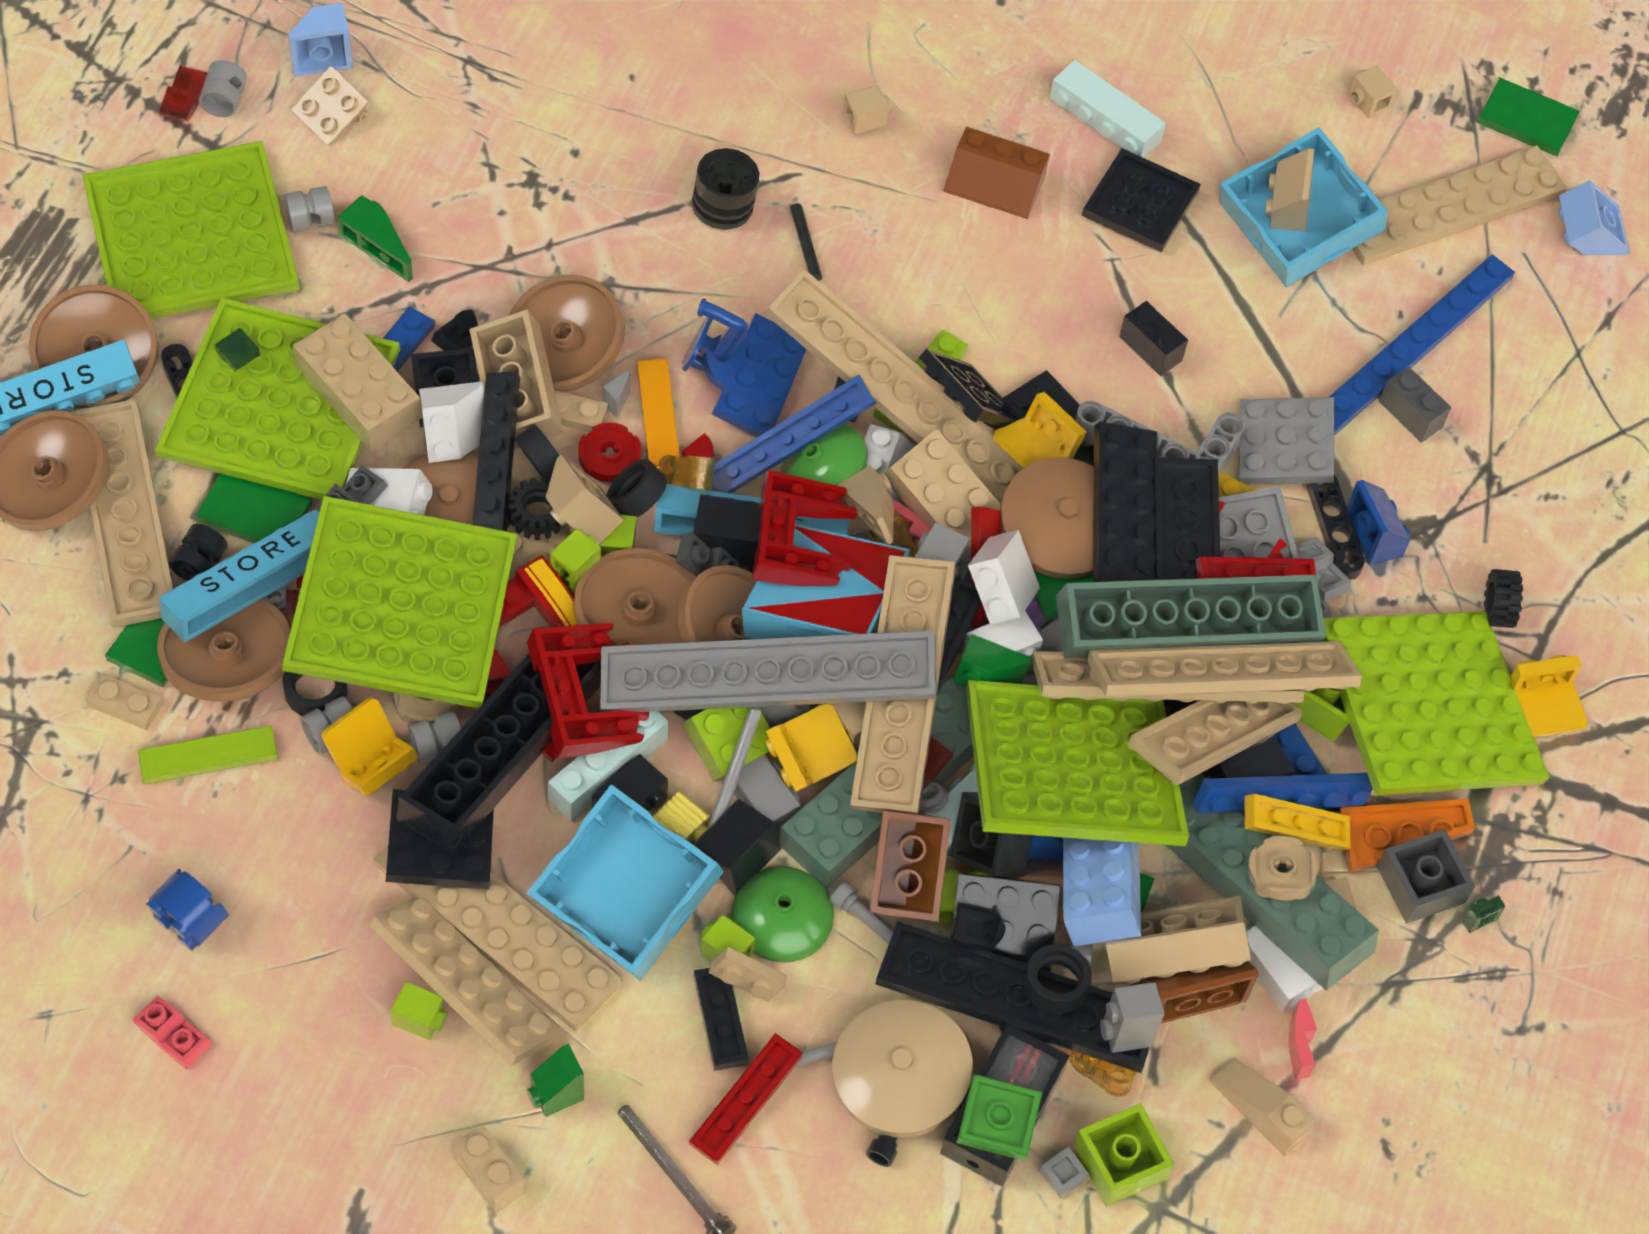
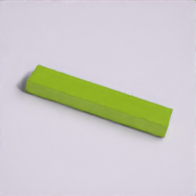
(207, 754)

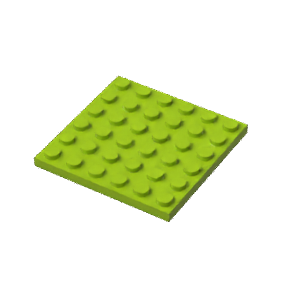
(192, 230)
(267, 415)
(400, 602)
(1434, 704)
(1069, 767)

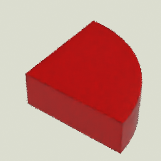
(700, 447)

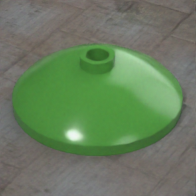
(830, 458)
(784, 932)

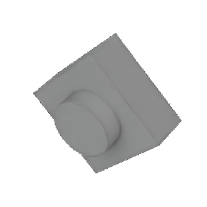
(1064, 1172)

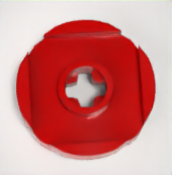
(598, 440)

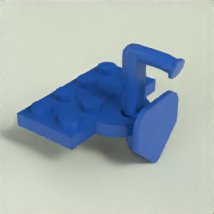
(748, 364)

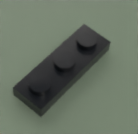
(720, 1021)

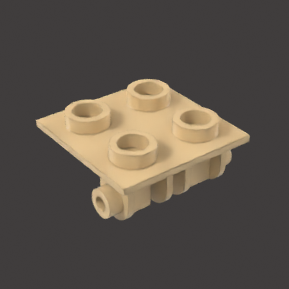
(331, 106)

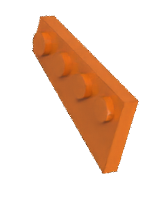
(1388, 825)

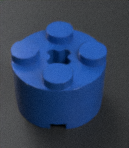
(186, 908)

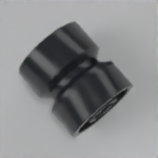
(199, 551)

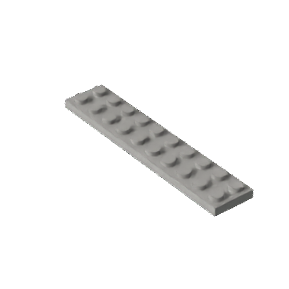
(769, 672)

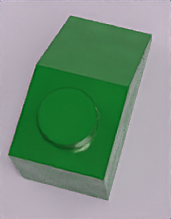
(991, 663)
(557, 1082)

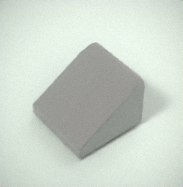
(616, 392)

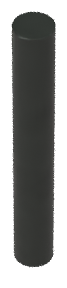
(805, 241)

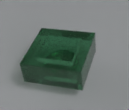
(237, 349)
(1483, 913)

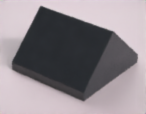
(729, 525)
(740, 843)

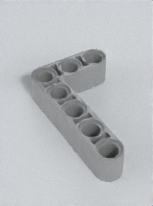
(1216, 442)

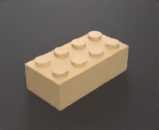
(518, 346)
(357, 381)
(939, 485)
(1182, 940)

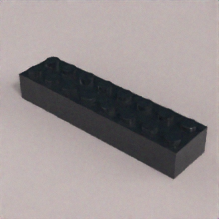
(485, 758)

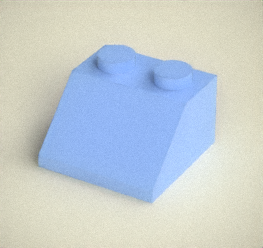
(321, 41)
(1593, 221)

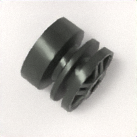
(725, 188)

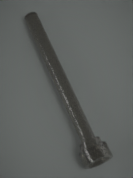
(714, 1222)

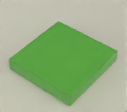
(999, 1117)

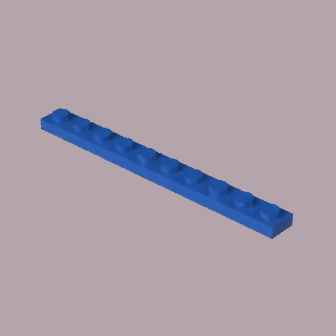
(1419, 339)

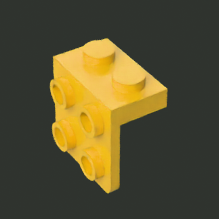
(1042, 433)
(1550, 695)
(811, 746)
(367, 747)

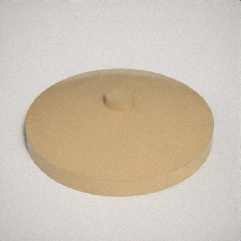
(902, 1068)

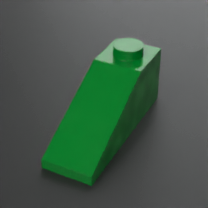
(370, 230)

